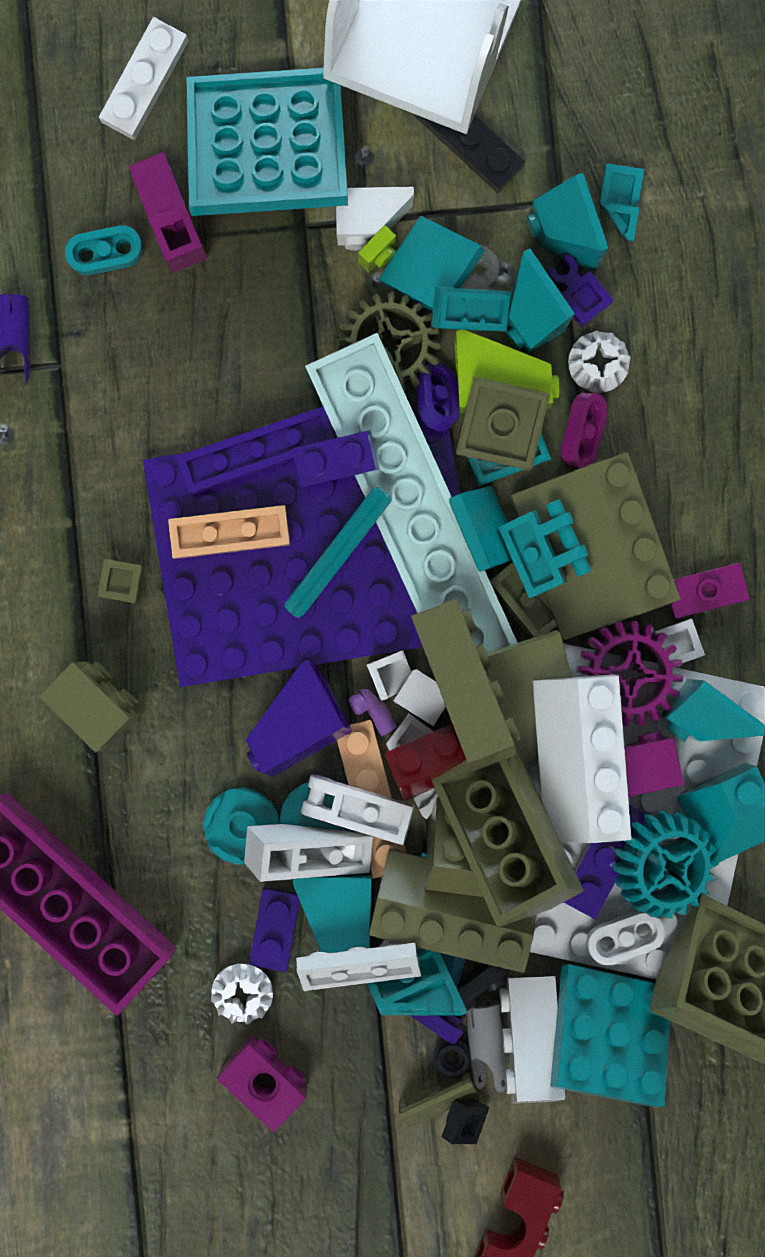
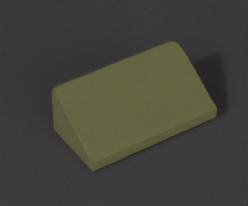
(436, 1099)

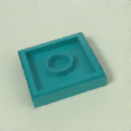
(430, 259)
(479, 517)

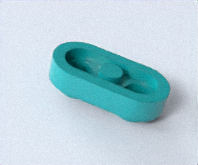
(105, 246)

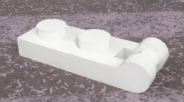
(358, 809)

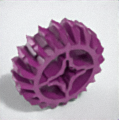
(632, 655)

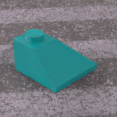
(569, 223)
(536, 307)
(708, 715)
(729, 809)

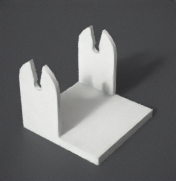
(418, 52)

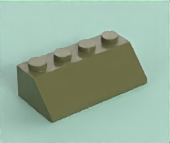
(507, 839)
(444, 920)

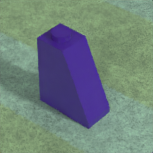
(296, 723)

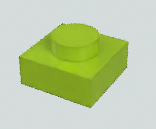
(378, 250)

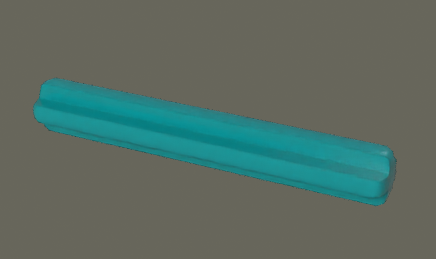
(338, 551)

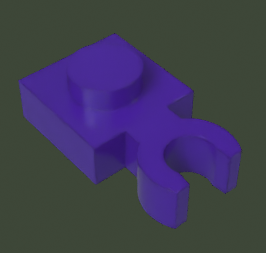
(583, 293)

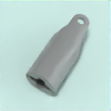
(486, 1043)

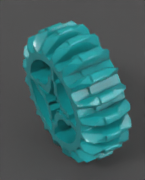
(643, 866)

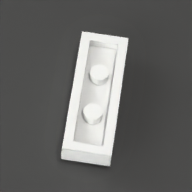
(144, 78)
(358, 966)

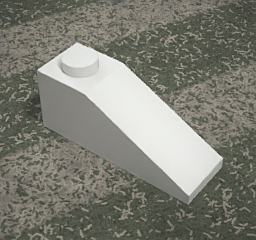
(305, 852)

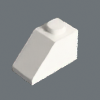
(369, 211)

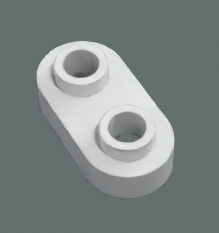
(625, 941)

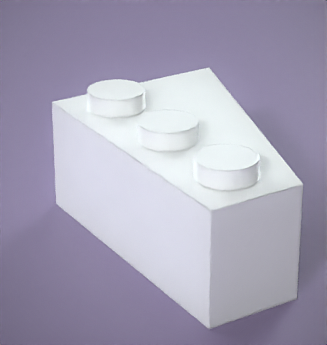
(530, 1038)

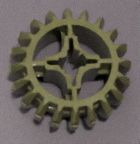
(380, 313)

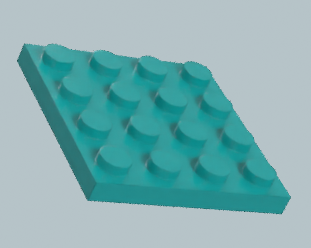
(265, 142)

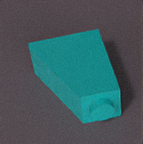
(337, 909)

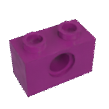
(271, 1103)

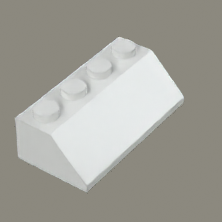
(582, 757)

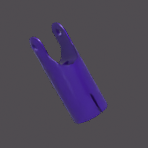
(15, 328)

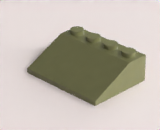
(622, 544)
(716, 978)

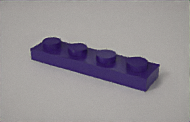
(253, 450)

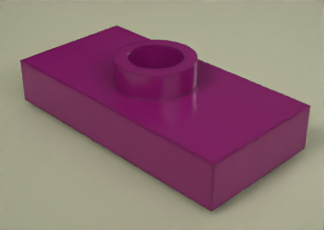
(709, 590)

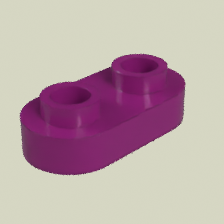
(584, 430)

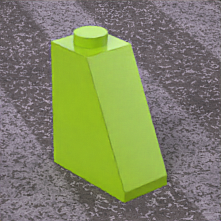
(500, 363)

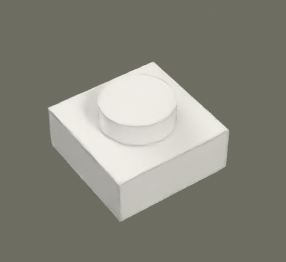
(685, 639)

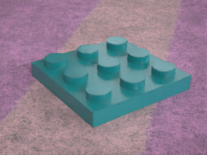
(609, 1038)

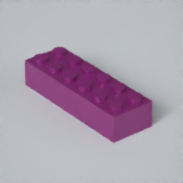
(75, 911)

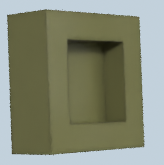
(120, 581)

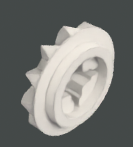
(587, 375)
(252, 981)

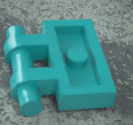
(534, 554)

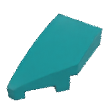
(621, 197)

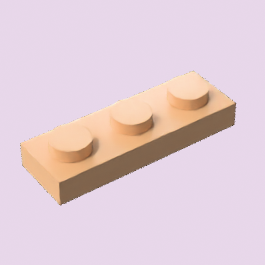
(229, 532)

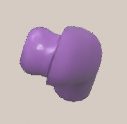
(378, 711)

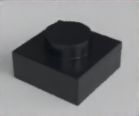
(465, 1122)

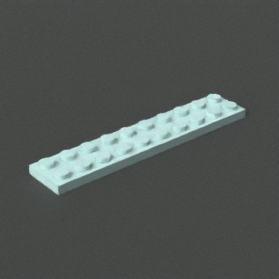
(418, 524)

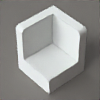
(389, 674)
(421, 697)

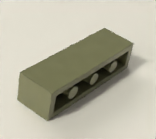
(465, 685)

